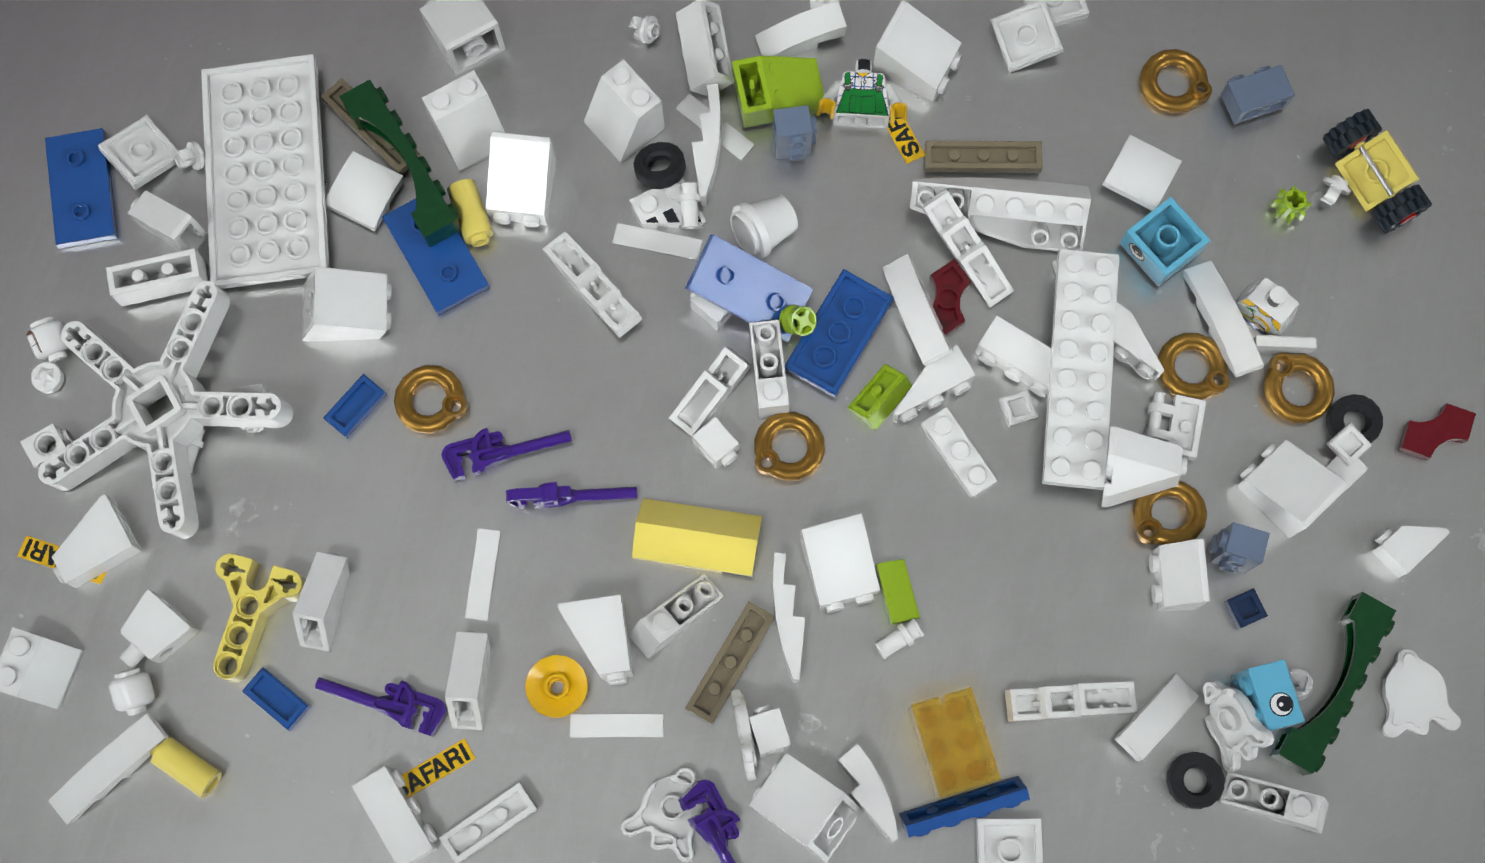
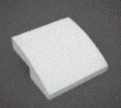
(1142, 173)
(363, 191)

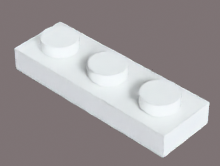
(958, 453)
(488, 823)

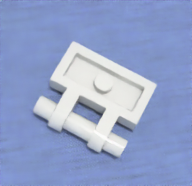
(1184, 425)

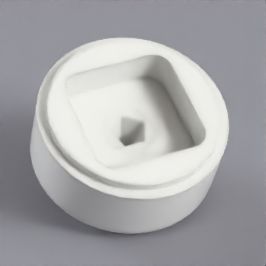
(47, 378)
(1302, 683)

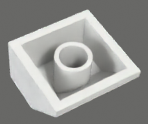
(1179, 576)
(37, 668)

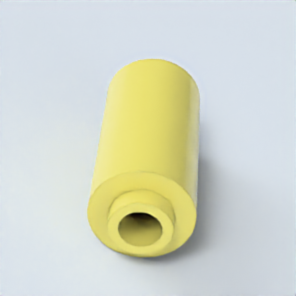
(473, 220)
(185, 767)

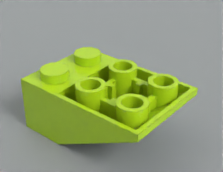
(773, 84)

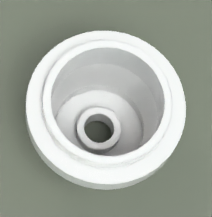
(763, 224)

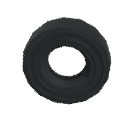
(663, 178)
(1358, 403)
(1214, 777)

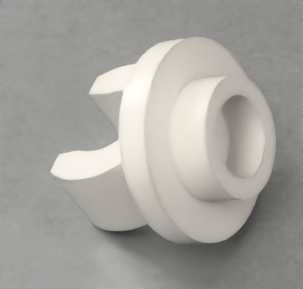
(646, 29)
(192, 155)
(1335, 186)

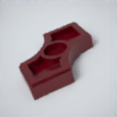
(949, 285)
(1450, 425)

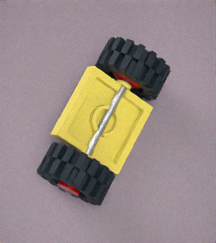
(1377, 171)

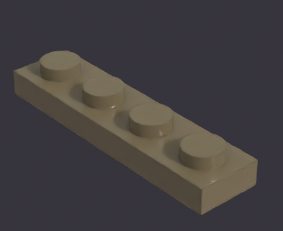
(379, 145)
(984, 156)
(730, 663)

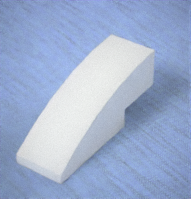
(803, 31)
(710, 391)
(1157, 718)
(870, 791)

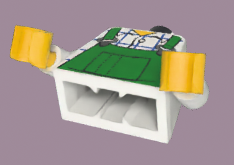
(862, 99)

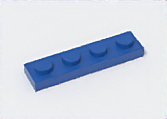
(974, 803)

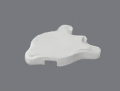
(1414, 697)
(1234, 725)
(744, 733)
(664, 817)

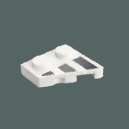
(661, 208)

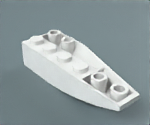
(1016, 209)

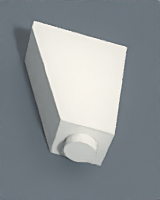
(167, 222)
(95, 544)
(321, 601)
(468, 680)

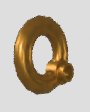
(1171, 103)
(1210, 350)
(1309, 365)
(445, 416)
(779, 468)
(1189, 531)

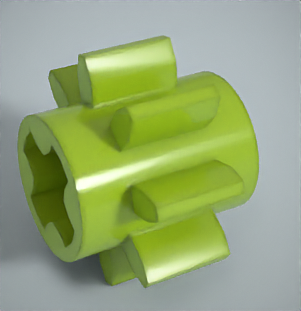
(1291, 204)

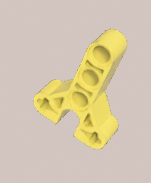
(242, 592)

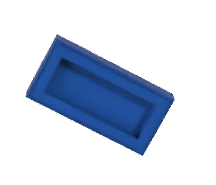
(355, 406)
(276, 699)

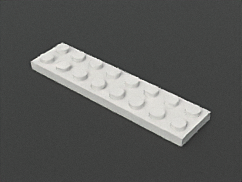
(1081, 370)

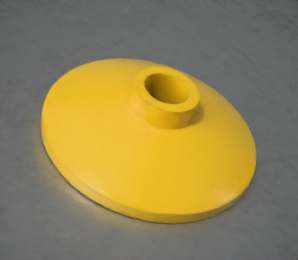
(543, 676)

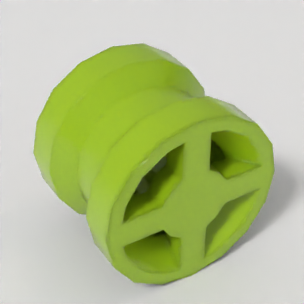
(803, 315)

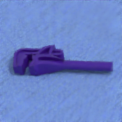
(488, 451)
(551, 496)
(399, 704)
(714, 823)

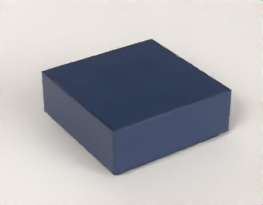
(1245, 608)

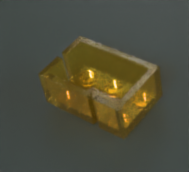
(954, 743)

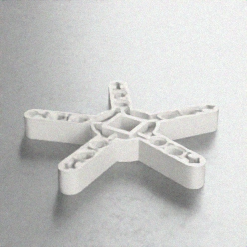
(171, 433)

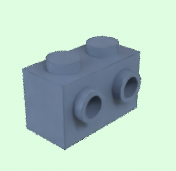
(1257, 93)
(793, 132)
(1238, 548)

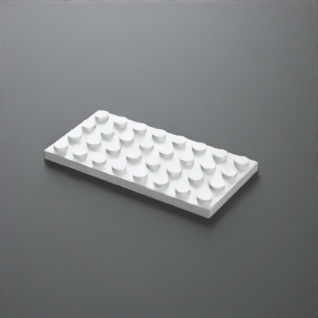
(264, 171)

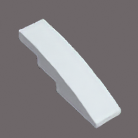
(708, 151)
(967, 248)
(592, 284)
(916, 310)
(1223, 318)
(789, 627)
(1070, 701)
(108, 768)

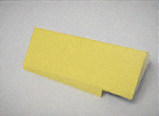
(696, 537)

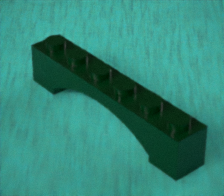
(369, 111)
(1365, 625)

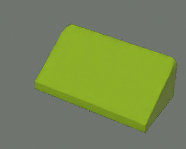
(880, 396)
(897, 591)

